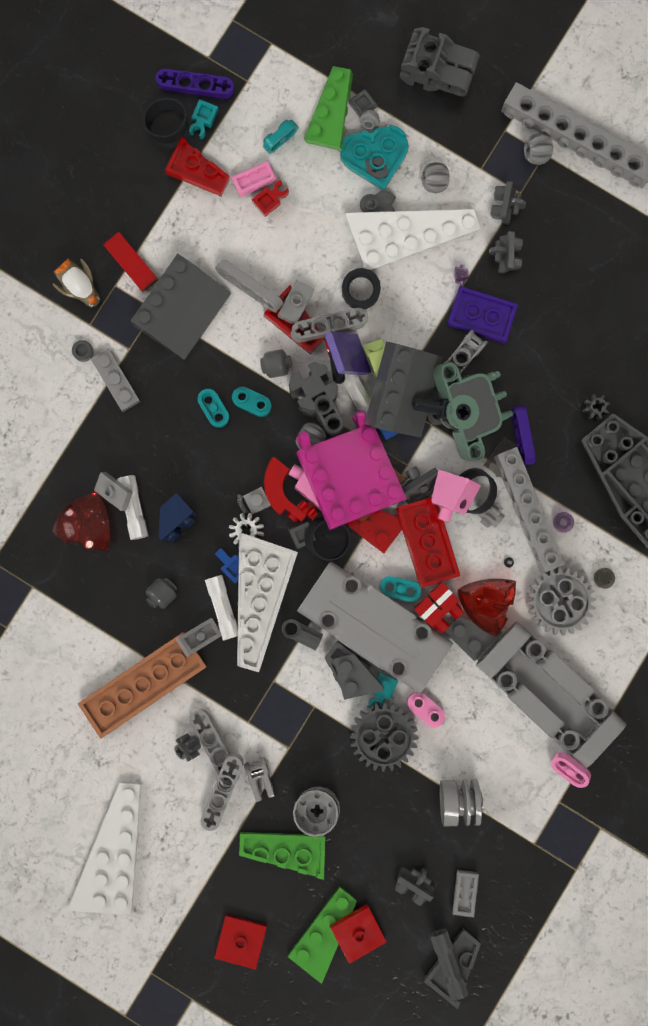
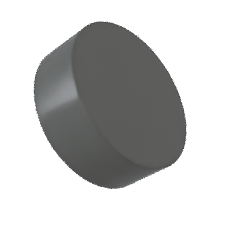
(82, 351)

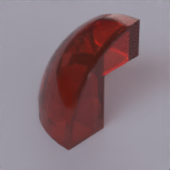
(85, 522)
(488, 602)

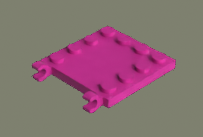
(350, 474)

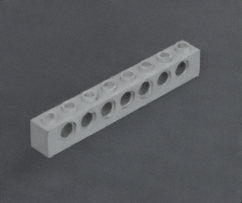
(574, 126)

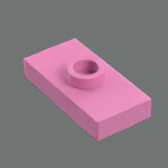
(254, 179)

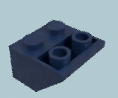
(174, 516)

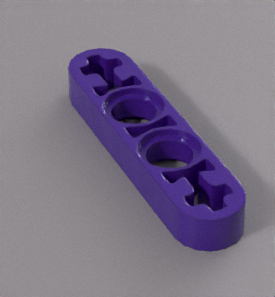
(194, 87)

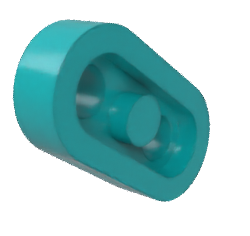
(282, 135)
(251, 401)
(214, 408)
(400, 588)

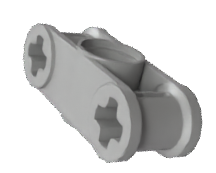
(469, 347)

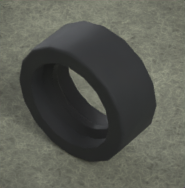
(357, 273)

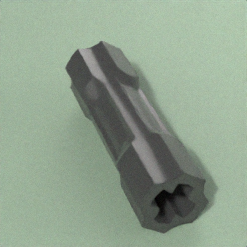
(448, 963)

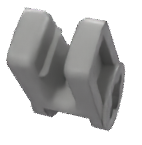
(254, 772)

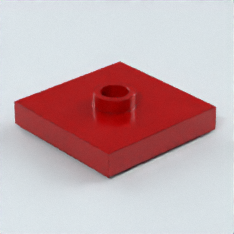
(358, 933)
(240, 941)

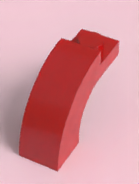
(273, 483)

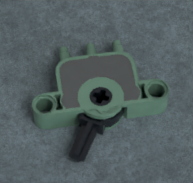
(477, 405)

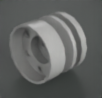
(460, 802)
(308, 820)

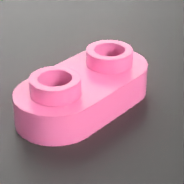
(426, 709)
(571, 769)

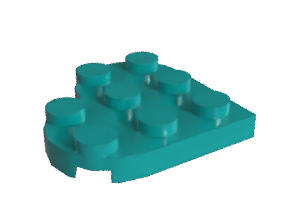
(384, 142)

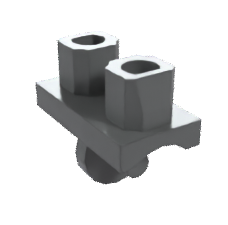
(510, 202)
(505, 250)
(416, 882)

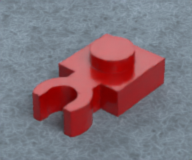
(268, 200)
(309, 509)

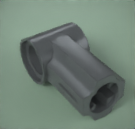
(303, 634)

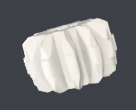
(254, 528)

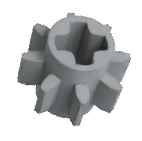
(492, 516)

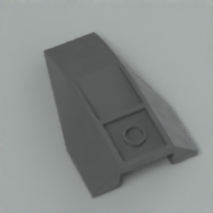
(622, 464)

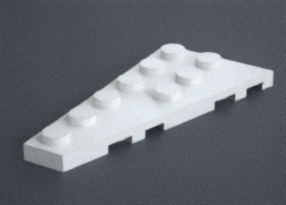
(400, 234)
(261, 587)
(111, 867)

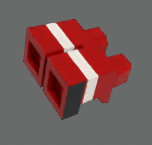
(446, 602)

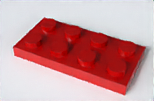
(427, 542)

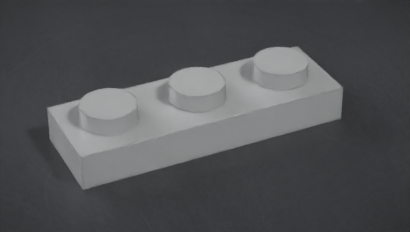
(115, 380)

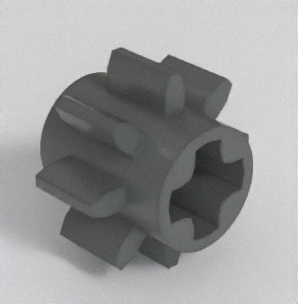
(597, 402)
(187, 747)

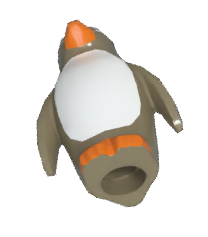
(77, 282)

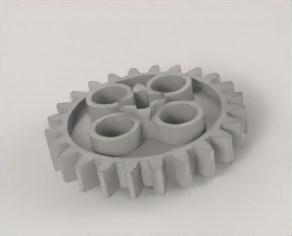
(576, 589)

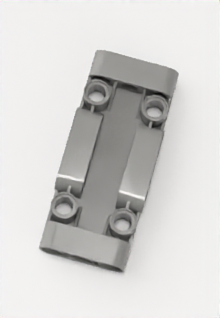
(375, 627)
(551, 694)

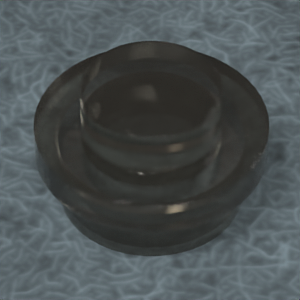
(604, 578)

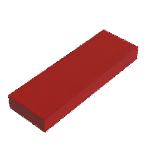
(130, 262)

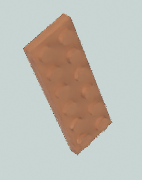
(140, 687)

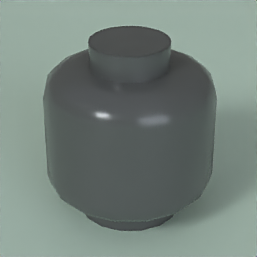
(275, 363)
(161, 593)

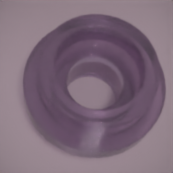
(461, 274)
(569, 522)

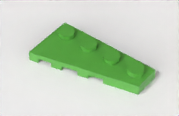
(329, 117)
(286, 850)
(318, 943)

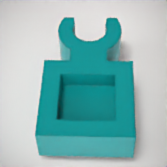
(203, 116)
(389, 687)

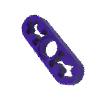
(523, 434)

